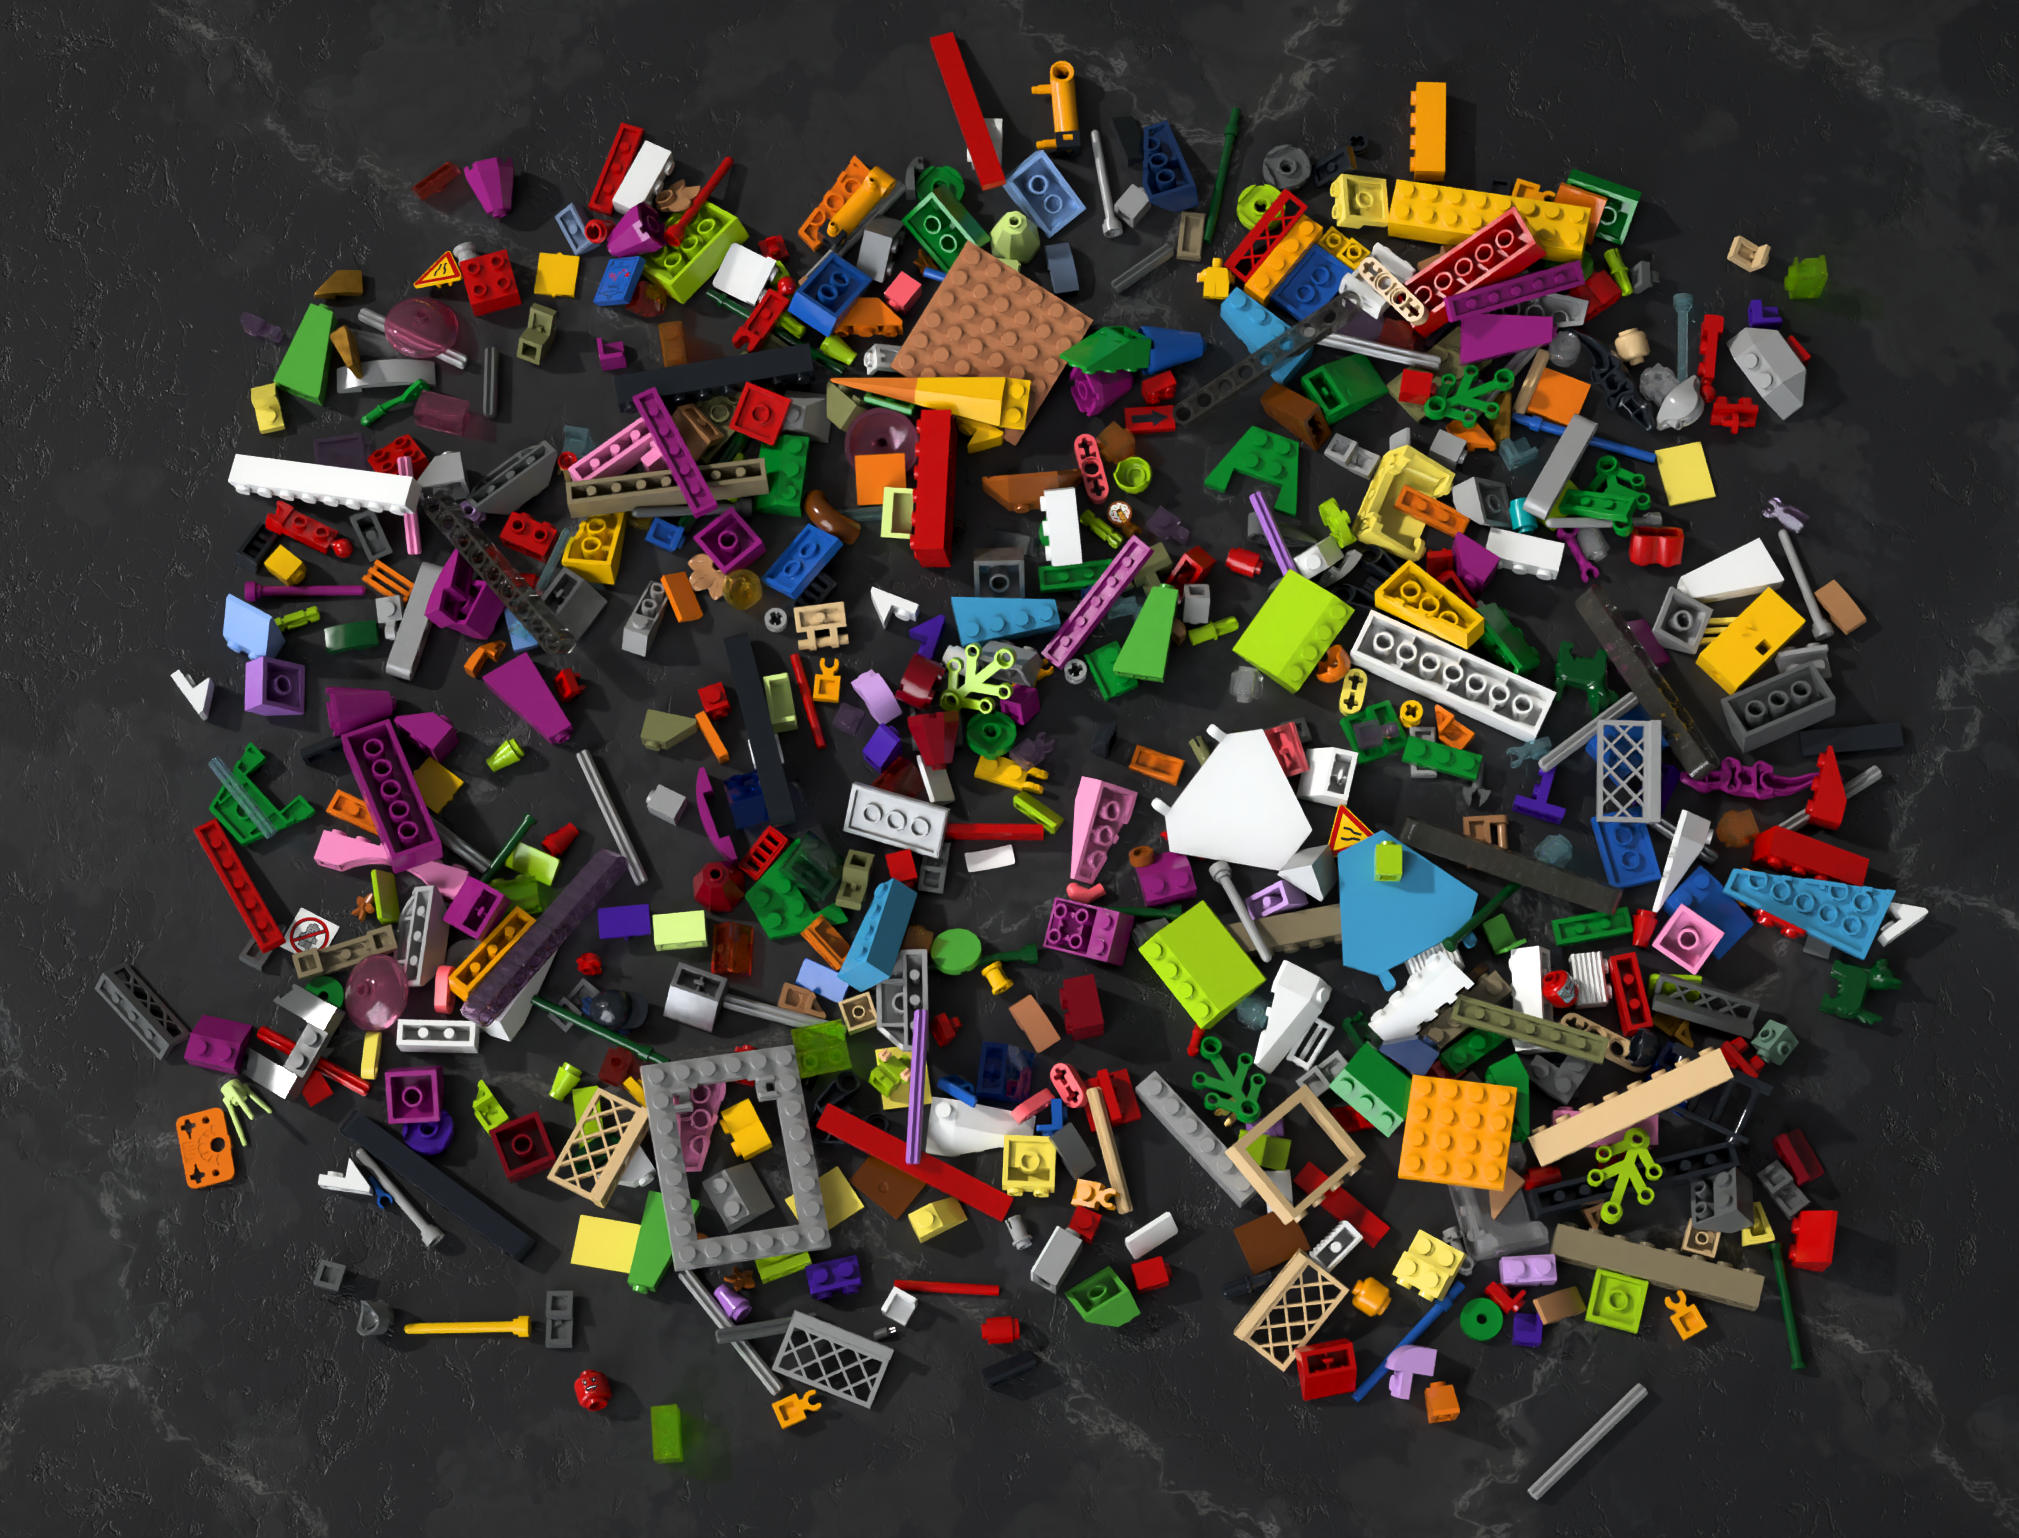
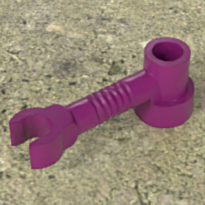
(1577, 551)

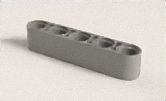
(1560, 466)
(414, 626)

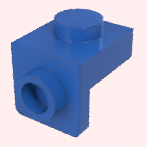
(665, 535)
(1059, 1115)

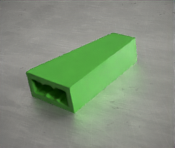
(308, 359)
(1150, 639)
(653, 1246)

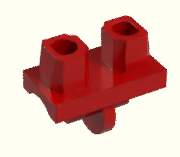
(1734, 415)
(1732, 1053)

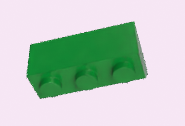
(1618, 208)
(944, 226)
(786, 476)
(1506, 643)
(1374, 1088)

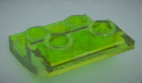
(821, 1048)

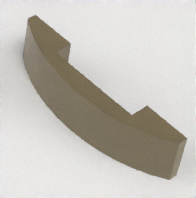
(344, 955)

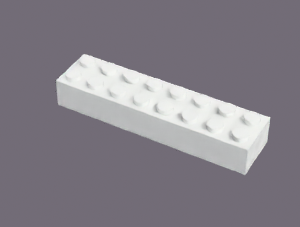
(1451, 677)

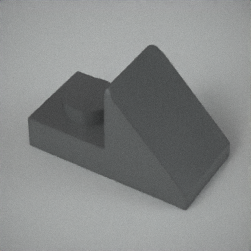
(370, 534)

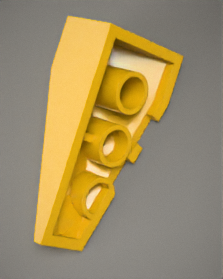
(597, 548)

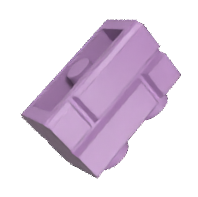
(1528, 1270)

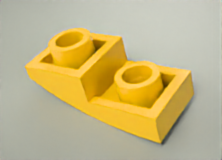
(1345, 250)

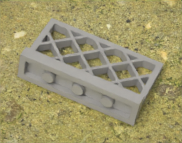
(1650, 775)
(841, 1337)

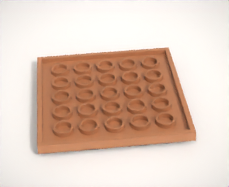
(992, 325)

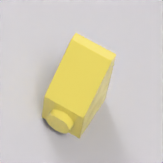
(936, 1218)

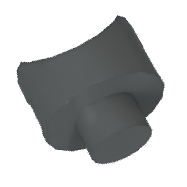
(374, 1317)

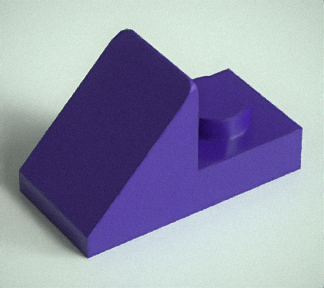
(929, 633)

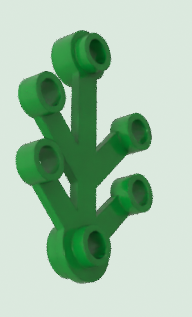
(1467, 397)
(1617, 489)
(1230, 1084)

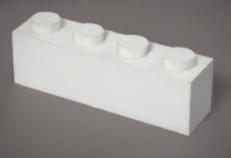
(1528, 969)

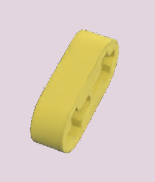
(1358, 693)
(371, 1055)

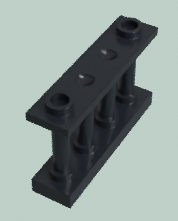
(1756, 1089)

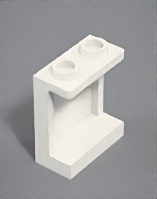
(1372, 301)

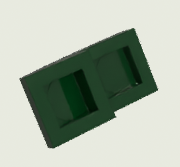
(352, 636)

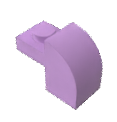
(877, 696)
(1405, 1362)

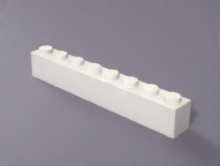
(325, 484)

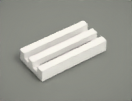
(1299, 1061)

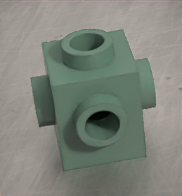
(1774, 1042)

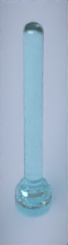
(1682, 304)
(517, 628)

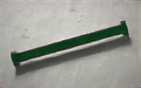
(508, 848)
(1451, 943)
(1787, 1306)

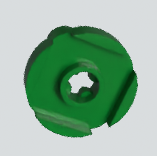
(938, 176)
(991, 746)

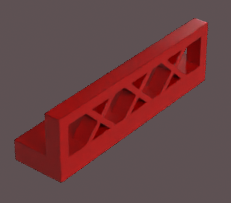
(1256, 231)

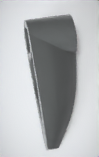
(1291, 535)

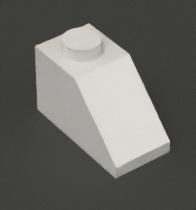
(1318, 557)
(638, 1172)

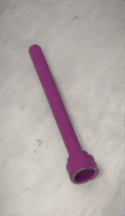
(255, 591)

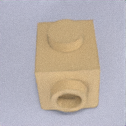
(1748, 254)

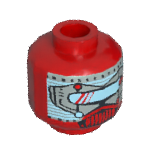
(1560, 989)

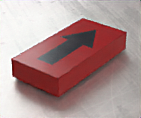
(1149, 419)

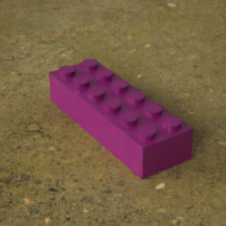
(392, 796)

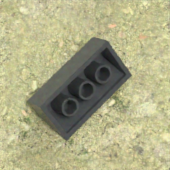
(1778, 706)

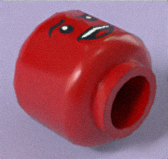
(593, 1390)

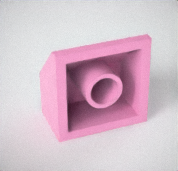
(1688, 938)

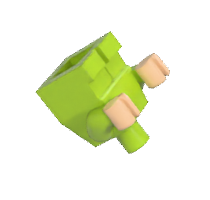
(890, 1073)

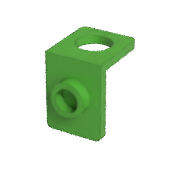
(1500, 934)

